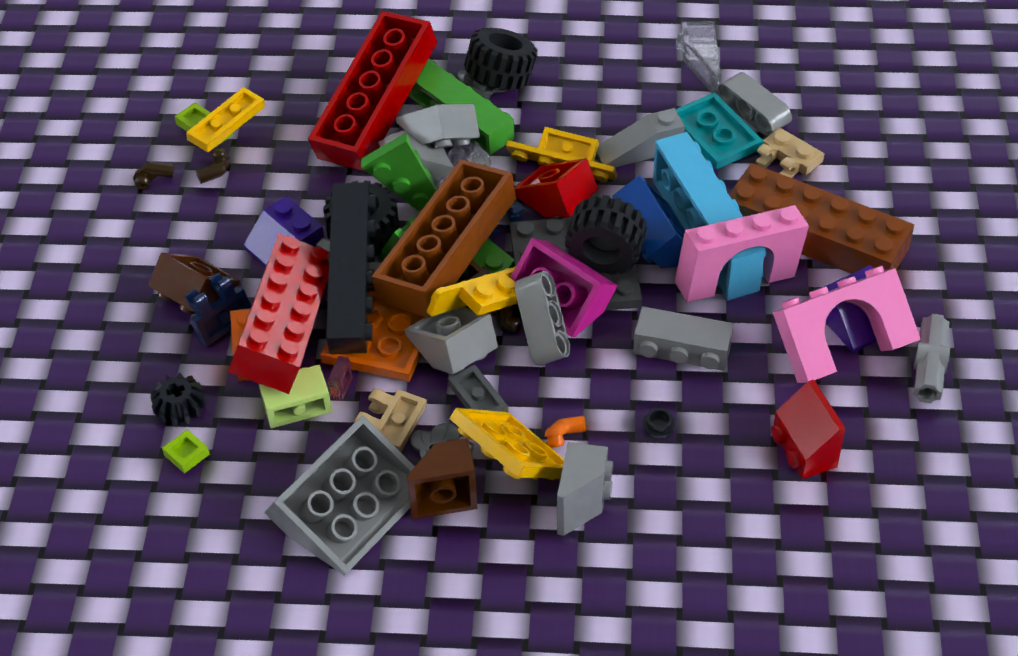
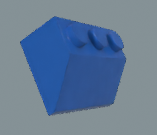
(664, 230)

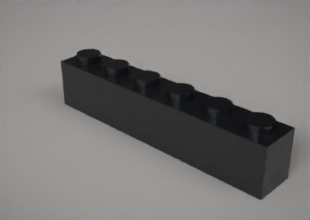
(349, 268)

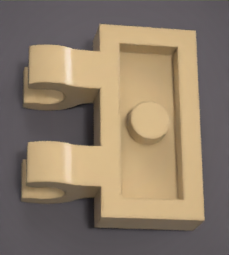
(791, 151)
(399, 417)

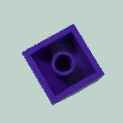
(282, 218)
(850, 321)

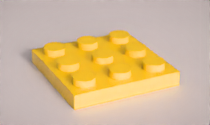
(510, 443)

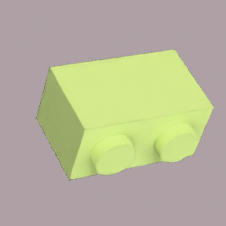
(307, 398)

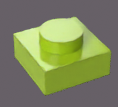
(185, 451)

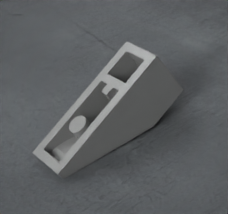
(638, 140)

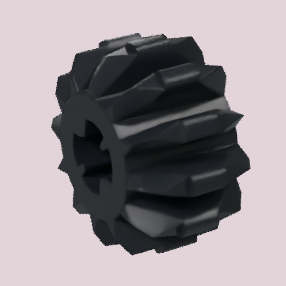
(177, 399)

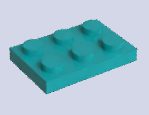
(718, 130)

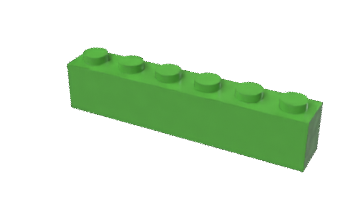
(440, 87)

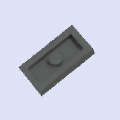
(476, 391)

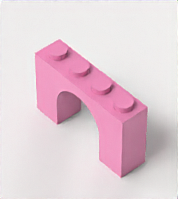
(712, 246)
(804, 322)

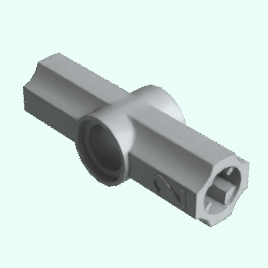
(931, 358)

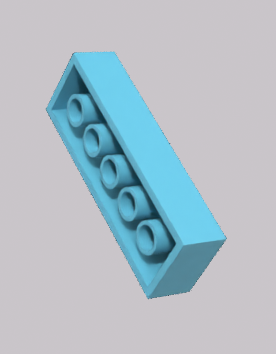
(702, 200)

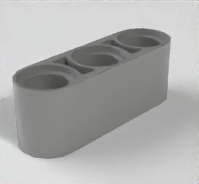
(754, 103)
(542, 318)

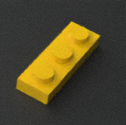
(225, 119)

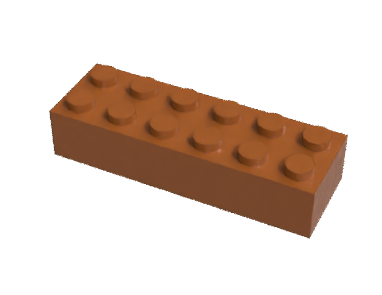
(838, 230)
(444, 236)

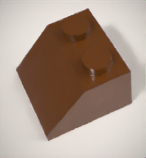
(180, 274)
(443, 480)

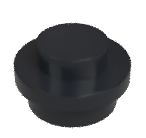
(659, 423)

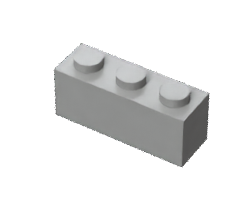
(683, 338)

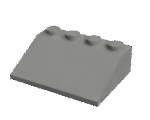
(346, 497)

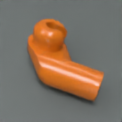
(564, 426)

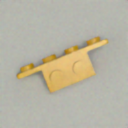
(561, 147)
(479, 294)

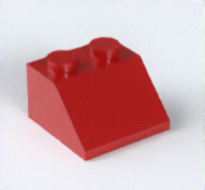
(557, 188)
(809, 431)

